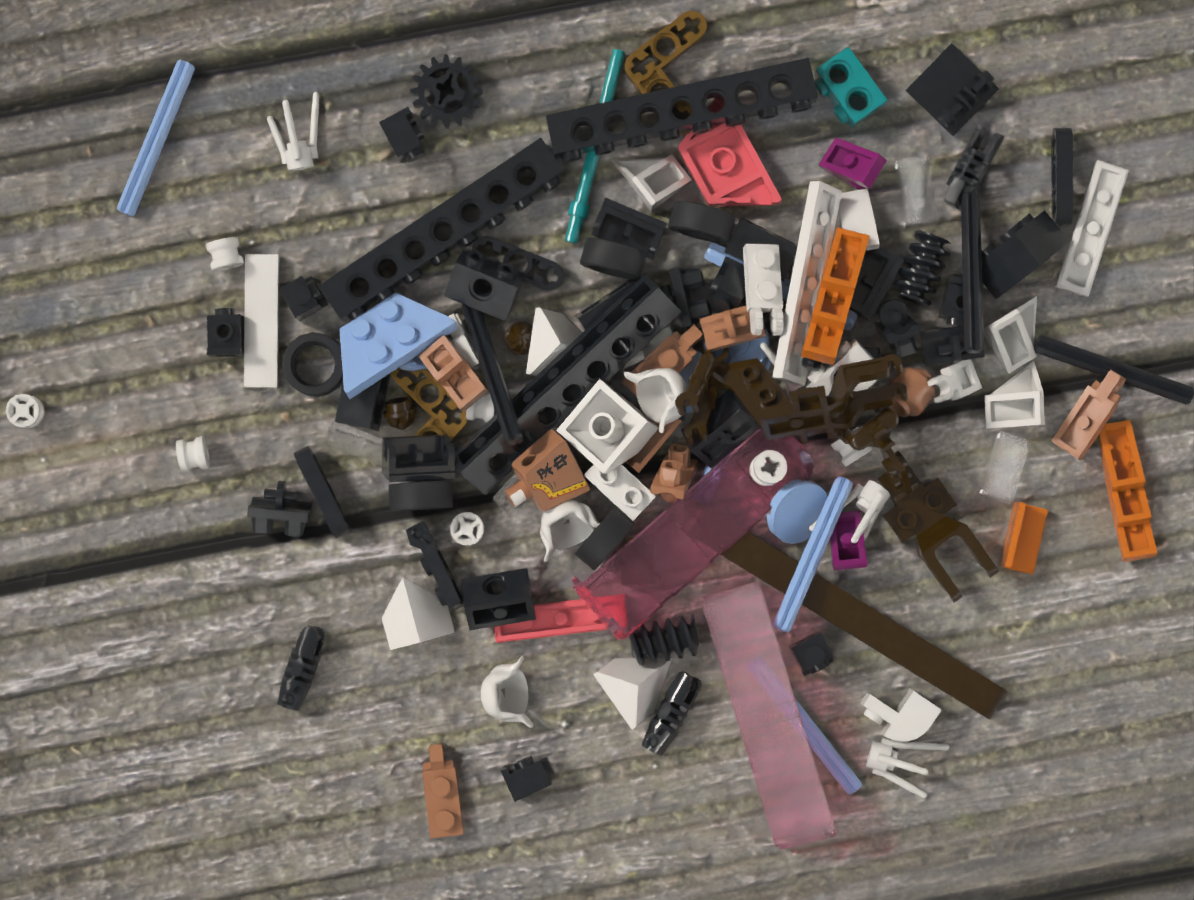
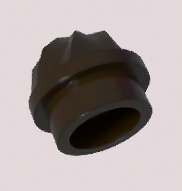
(519, 338)
(400, 412)

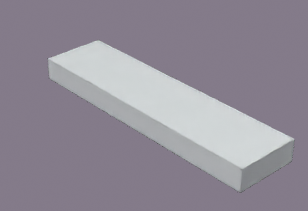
(1092, 228)
(261, 321)

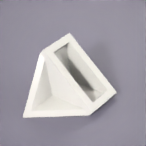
(654, 178)
(1014, 336)
(549, 338)
(1017, 402)
(415, 616)
(633, 687)

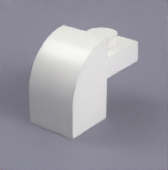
(905, 723)

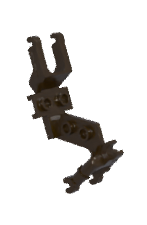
(809, 409)
(917, 507)

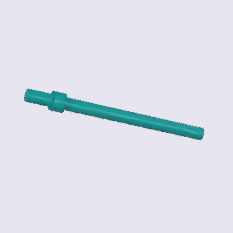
(579, 209)

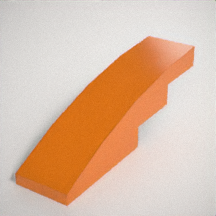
(835, 296)
(1126, 491)

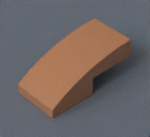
(454, 373)

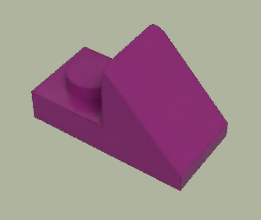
(852, 164)
(844, 552)

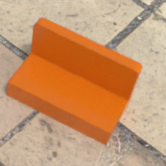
(1023, 538)

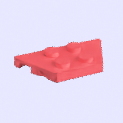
(727, 166)

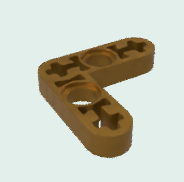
(654, 74)
(436, 422)

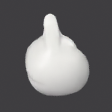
(657, 393)
(561, 536)
(514, 704)

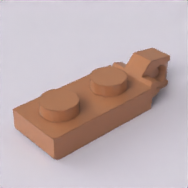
(673, 353)
(1089, 415)
(442, 794)

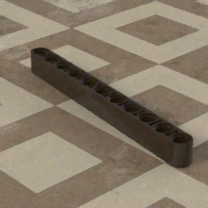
(870, 627)

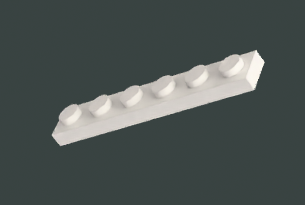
(806, 278)

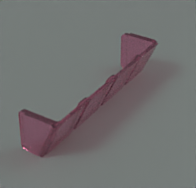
(688, 536)
(768, 715)

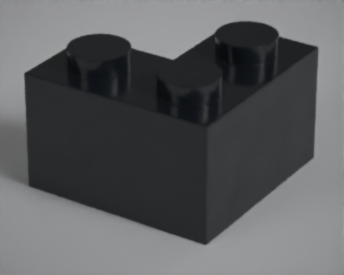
(1022, 251)

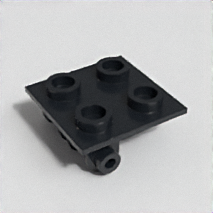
(952, 89)

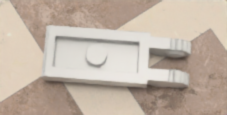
(763, 286)

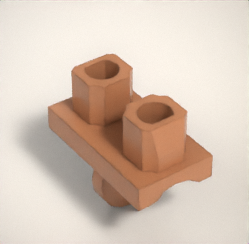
(728, 329)
(675, 473)

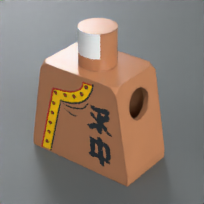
(546, 474)

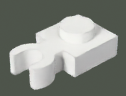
(464, 342)
(956, 381)

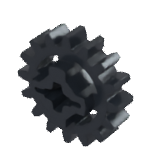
(433, 85)

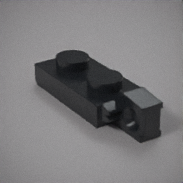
(435, 564)

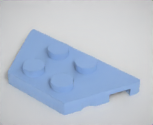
(387, 339)

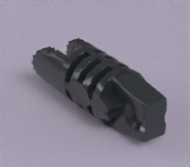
(971, 166)
(301, 668)
(671, 713)

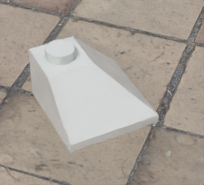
(607, 428)

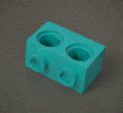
(857, 84)

